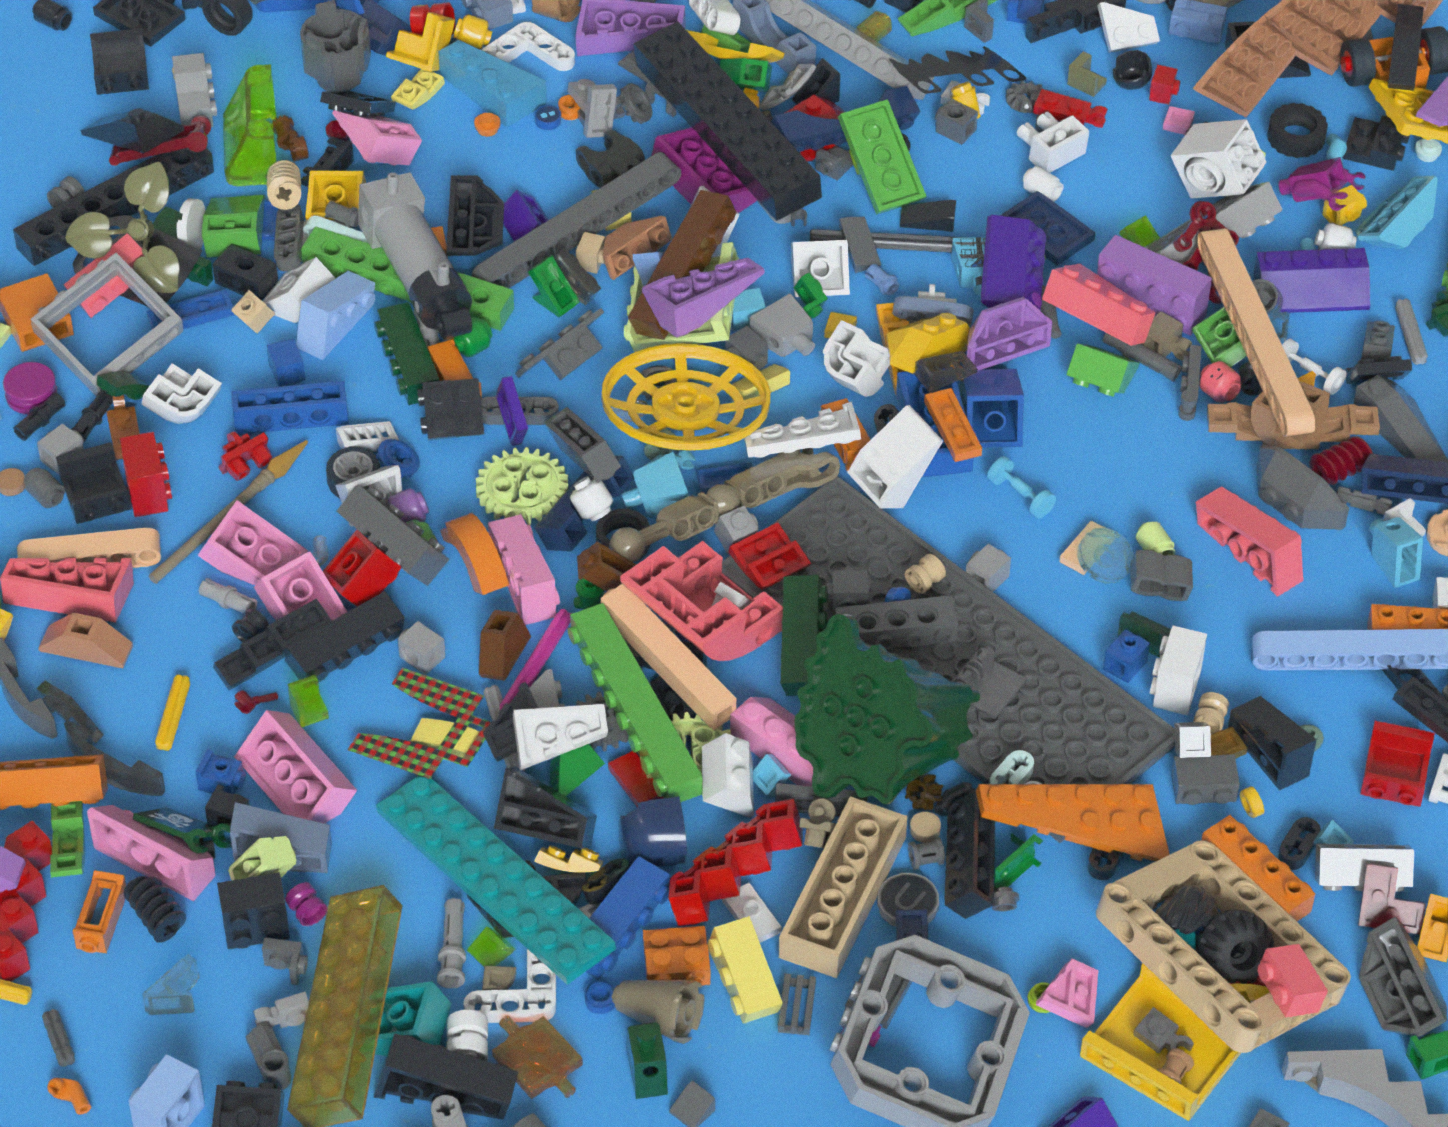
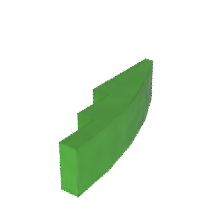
(934, 15)

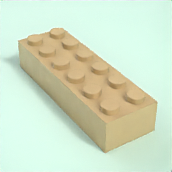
(842, 887)

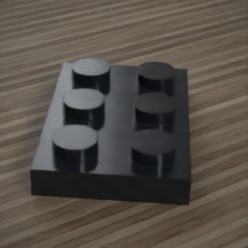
(153, 16)
(362, 104)

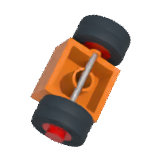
(1370, 59)

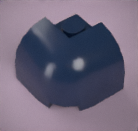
(382, 27)
(654, 833)

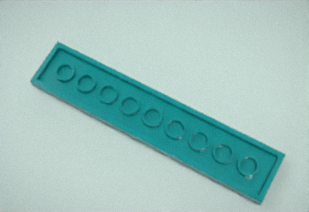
(496, 878)

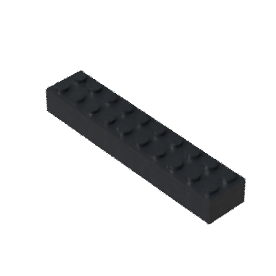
(728, 121)

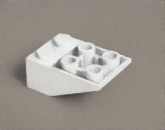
(895, 459)

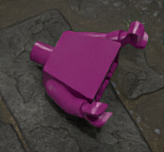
(1320, 181)

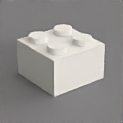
(1178, 670)

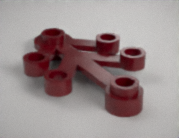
(1198, 223)

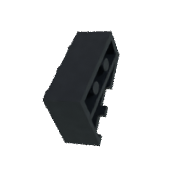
(1274, 741)

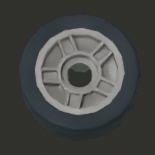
(349, 464)

